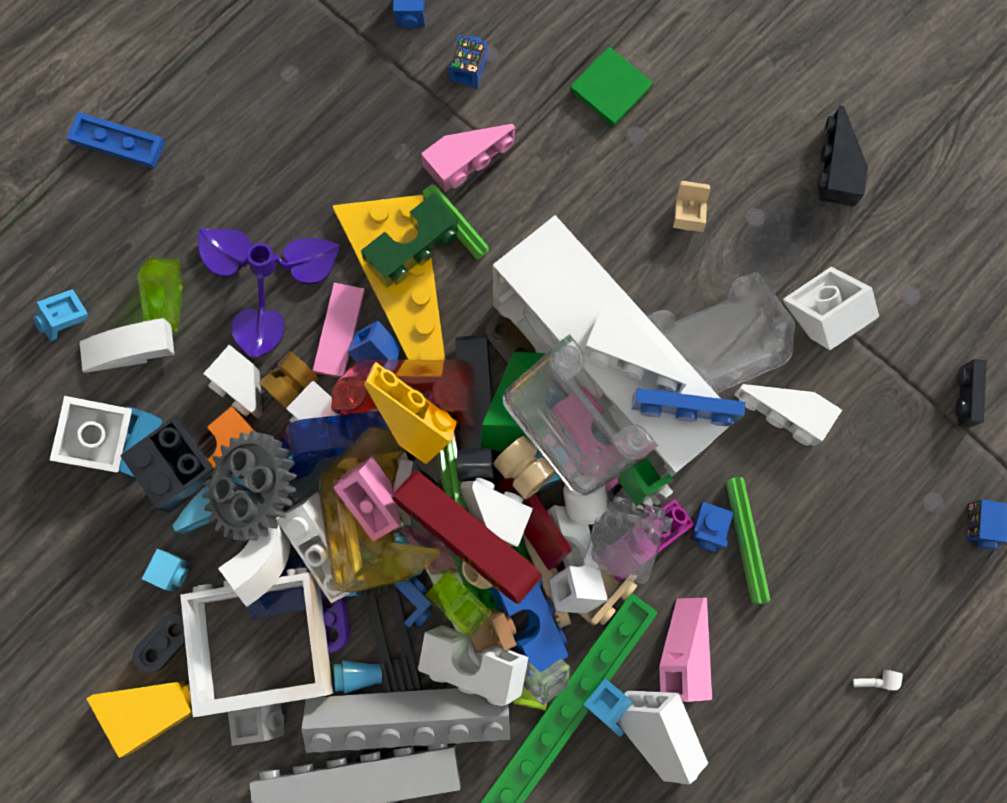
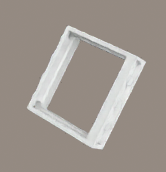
(199, 656)

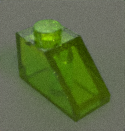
(161, 290)

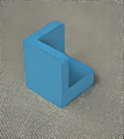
(608, 705)

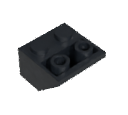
(168, 465)

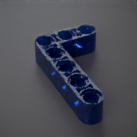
(325, 437)

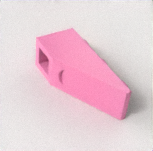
(460, 154)
(686, 652)

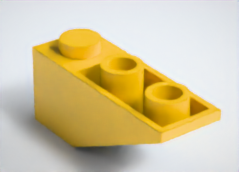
(411, 418)

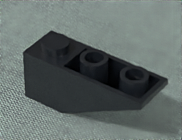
(844, 163)

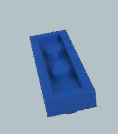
(116, 140)
(687, 407)

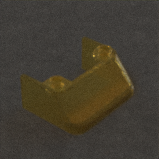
(353, 556)

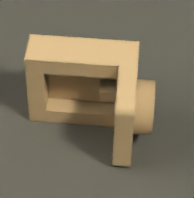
(691, 206)

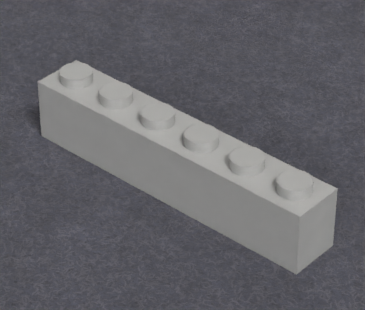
(401, 720)
(371, 780)

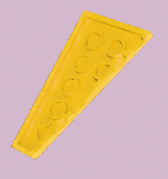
(413, 302)

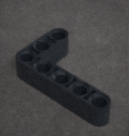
(473, 460)

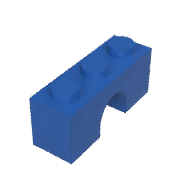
(541, 637)

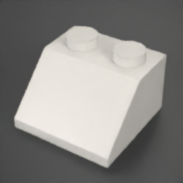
(832, 307)
(90, 434)

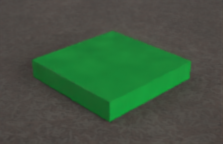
(611, 86)

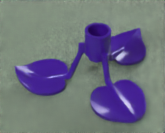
(228, 249)

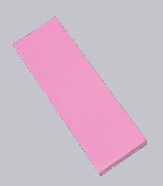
(338, 330)

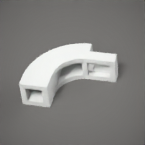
(258, 565)

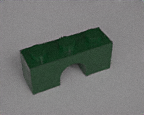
(393, 260)

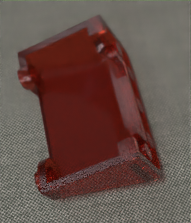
(449, 380)

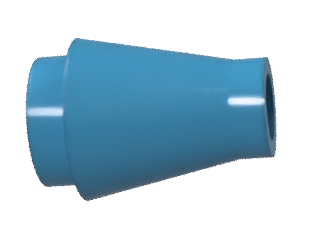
(356, 675)

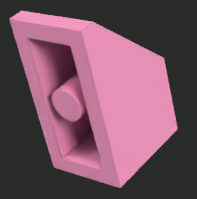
(368, 497)

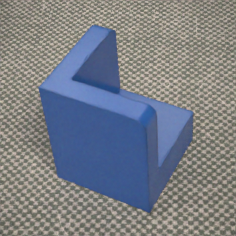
(374, 344)

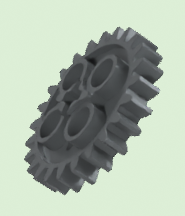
(264, 470)

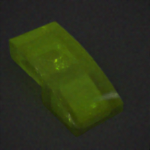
(459, 604)

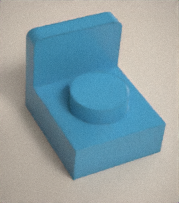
(59, 313)

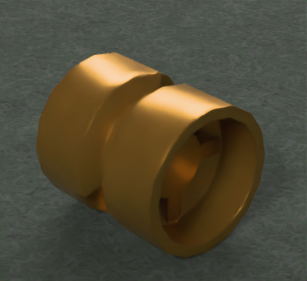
(288, 380)

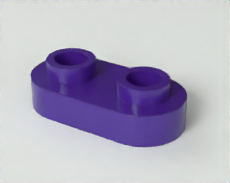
(336, 619)

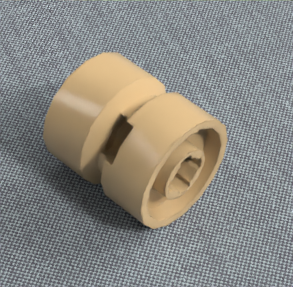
(522, 465)

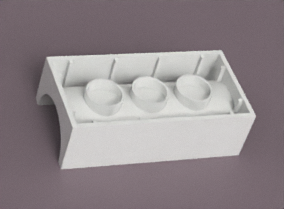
(557, 290)

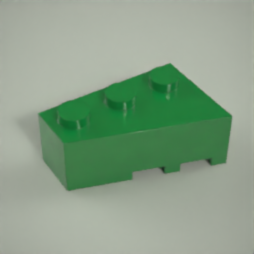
(499, 427)

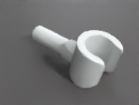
(890, 680)

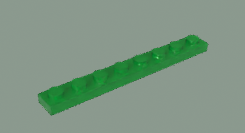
(567, 708)

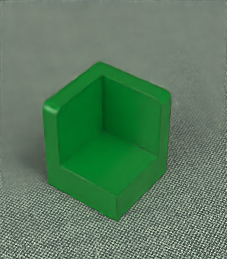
(642, 482)

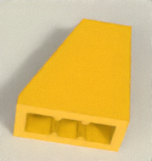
(141, 714)

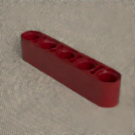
(467, 537)

